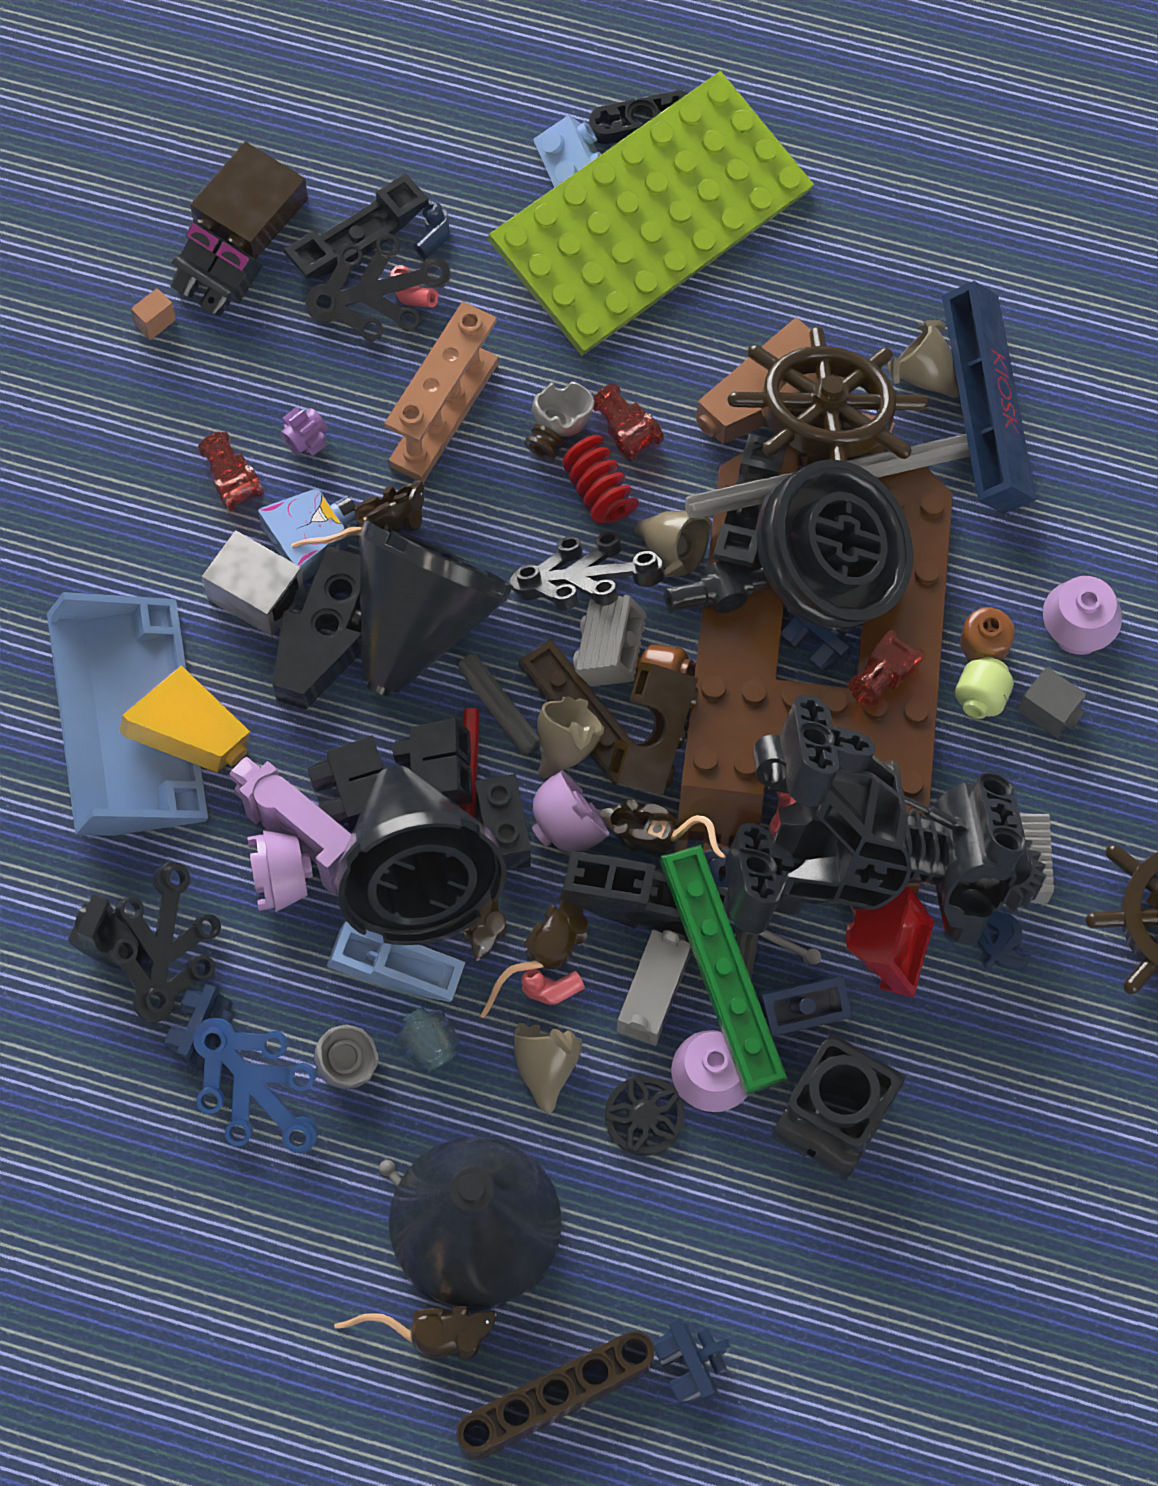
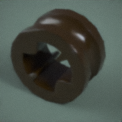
(543, 442)

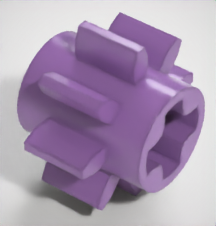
(304, 431)

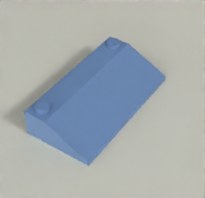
(104, 662)

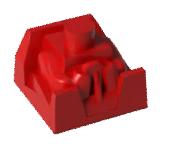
(892, 941)

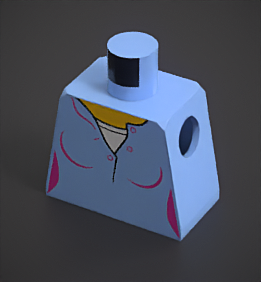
(306, 518)

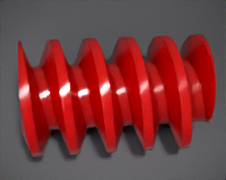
(597, 482)

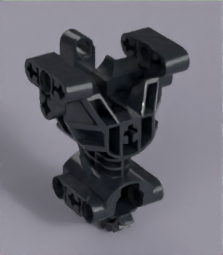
(859, 845)

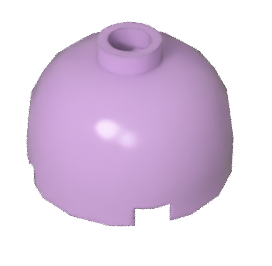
(566, 816)

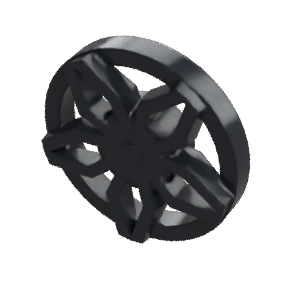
(644, 1115)

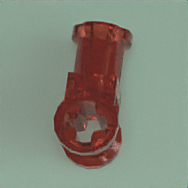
(627, 425)
(231, 475)
(886, 667)

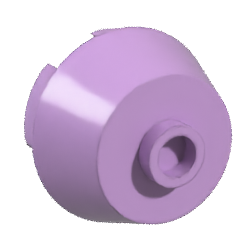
(1082, 615)
(279, 869)
(706, 1073)

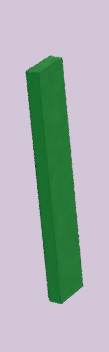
(723, 970)

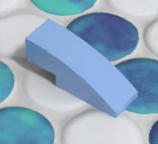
(399, 967)

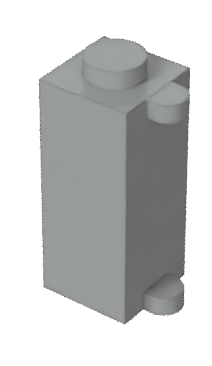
(654, 986)

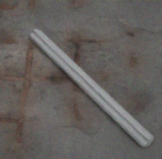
(877, 464)

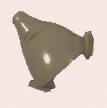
(927, 362)
(671, 535)
(566, 734)
(545, 1061)

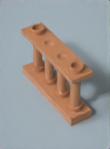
(442, 392)

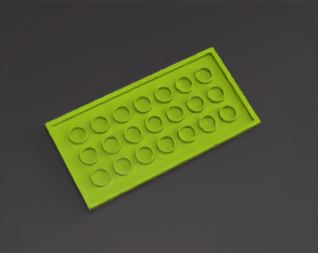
(650, 212)

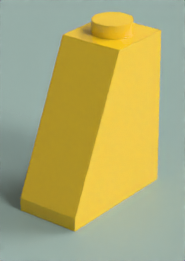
(187, 723)

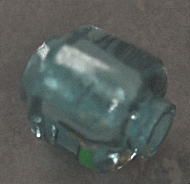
(428, 1039)

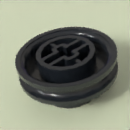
(834, 544)

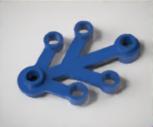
(250, 1080)

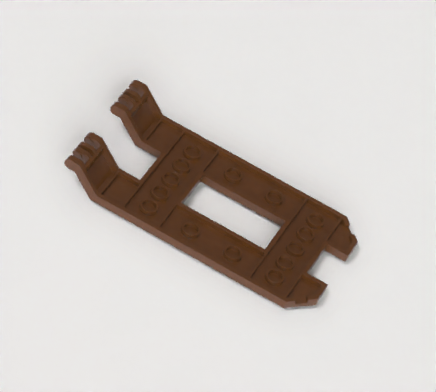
(745, 701)

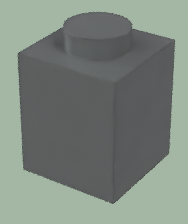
(1053, 703)

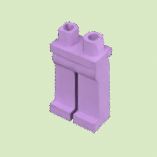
(290, 812)

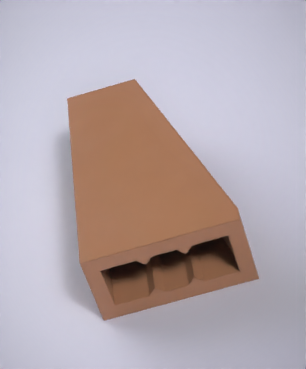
(726, 422)

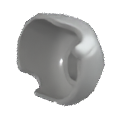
(563, 409)
(346, 1057)

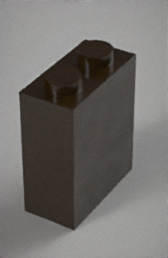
(250, 200)

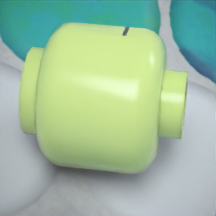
(984, 687)

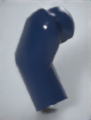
(436, 229)

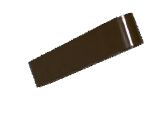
(569, 1377)

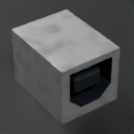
(253, 583)

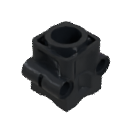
(829, 1137)

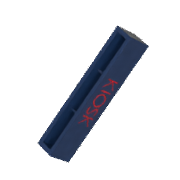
(988, 398)

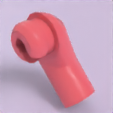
(415, 296)
(549, 991)

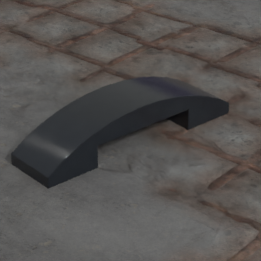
(393, 209)
(738, 532)

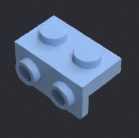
(566, 148)

